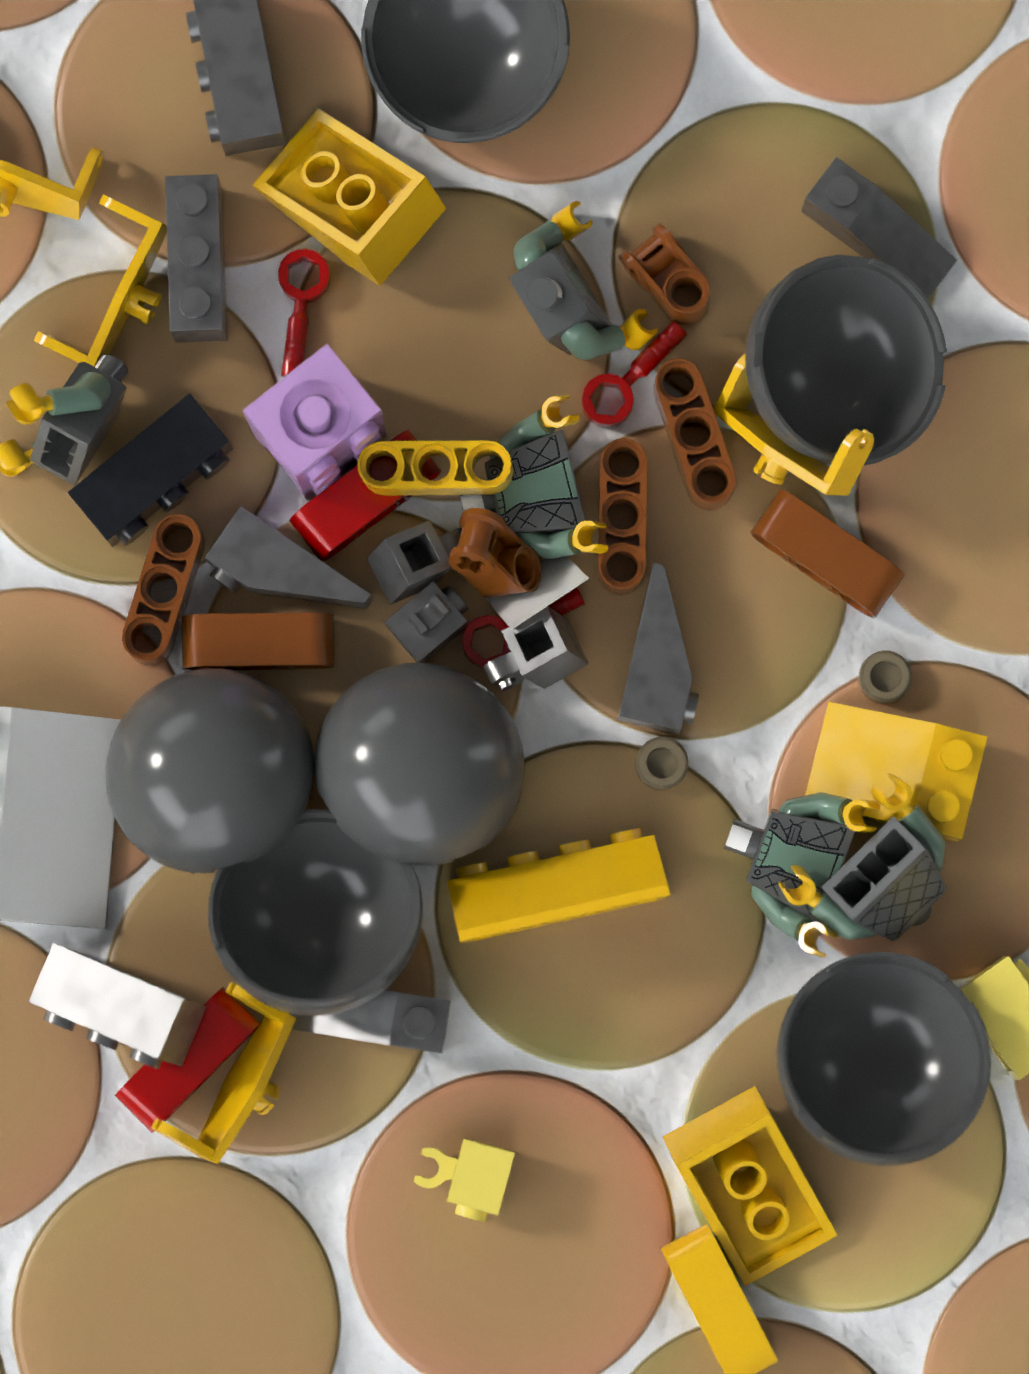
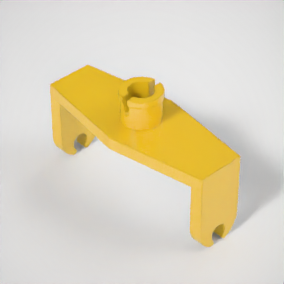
(43, 194)
(128, 296)
(779, 457)
(243, 1085)

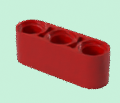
(350, 508)
(162, 1091)

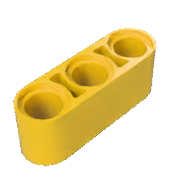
(412, 455)
(718, 1303)

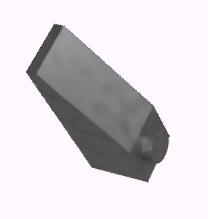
(876, 226)
(272, 565)
(659, 671)
(387, 1020)

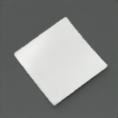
(557, 579)

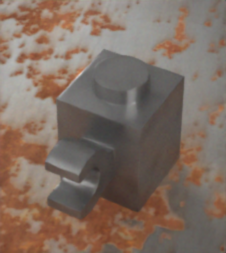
(412, 560)
(428, 621)
(541, 651)

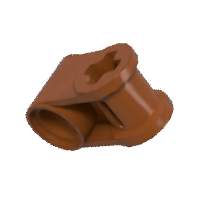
(663, 267)
(494, 556)

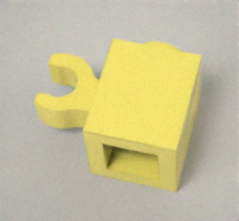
(476, 1177)

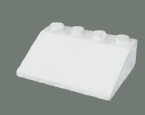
(55, 818)

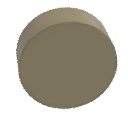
(884, 677)
(661, 763)

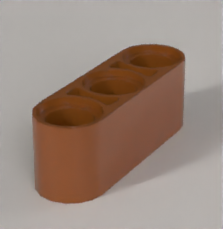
(694, 409)
(629, 492)
(827, 553)
(160, 564)
(258, 641)

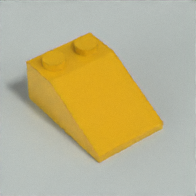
(351, 196)
(935, 760)
(749, 1186)

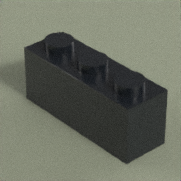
(152, 472)

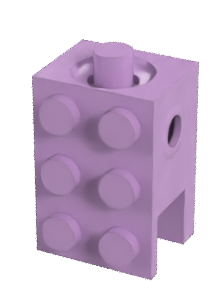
(316, 421)

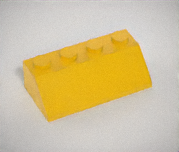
(557, 888)

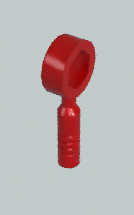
(298, 321)
(639, 368)
(563, 605)

